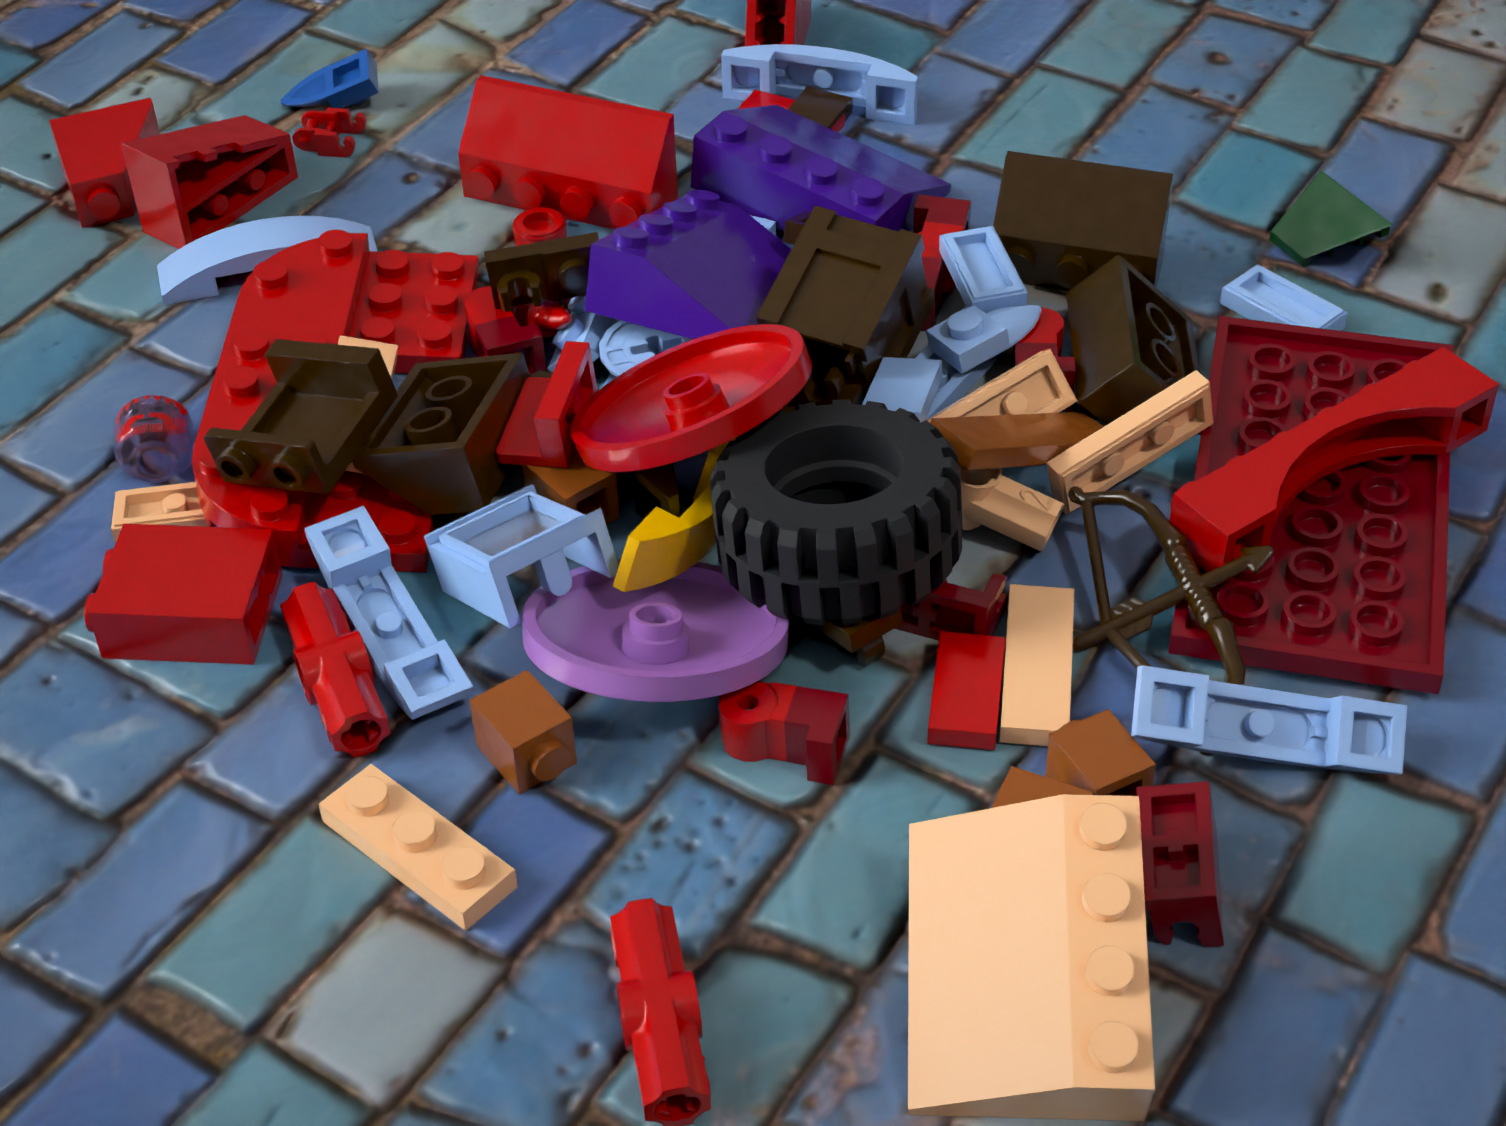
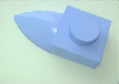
(976, 336)

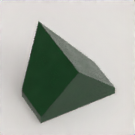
(1324, 219)

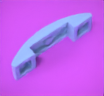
(788, 69)
(238, 249)
(399, 643)
(1268, 724)

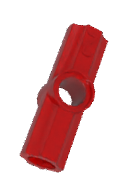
(334, 670)
(660, 1013)

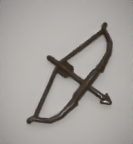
(1136, 616)

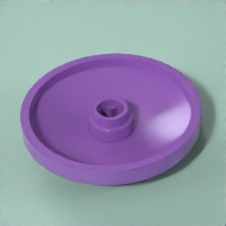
(654, 642)

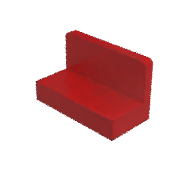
(545, 409)

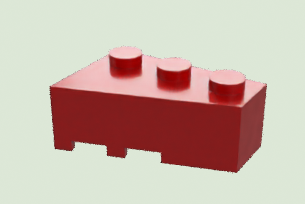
(206, 176)

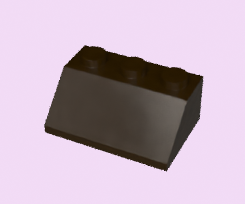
(1075, 216)
(1125, 341)
(444, 433)

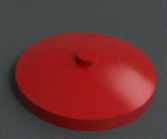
(691, 398)

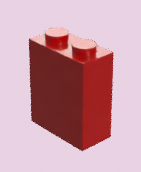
(185, 594)

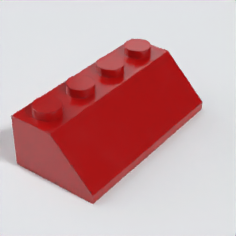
(567, 153)

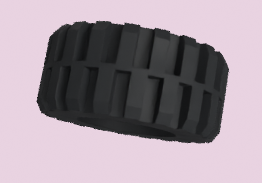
(837, 511)

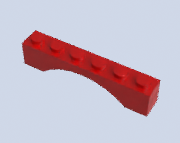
(1417, 410)

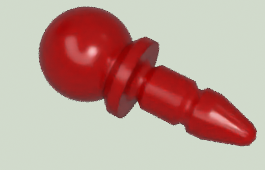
(548, 317)

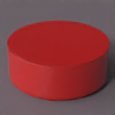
(539, 225)

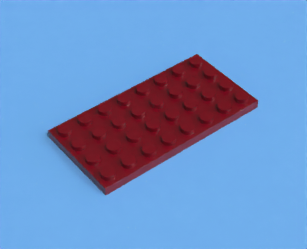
(1355, 553)

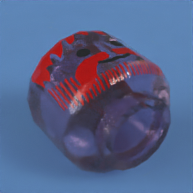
(153, 438)

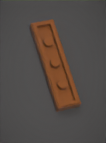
(1014, 439)

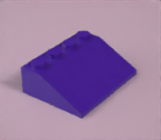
(787, 164)
(686, 268)

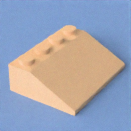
(1030, 962)

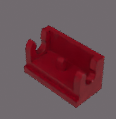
(957, 610)
(1181, 860)

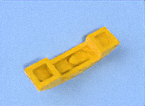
(668, 544)

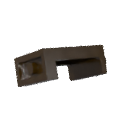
(310, 420)

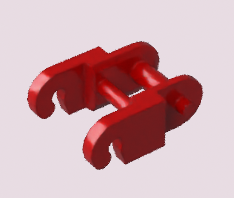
(322, 132)

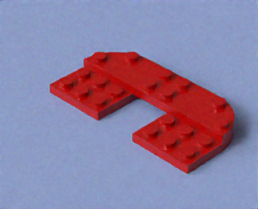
(315, 296)

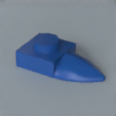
(339, 84)

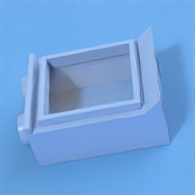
(509, 534)

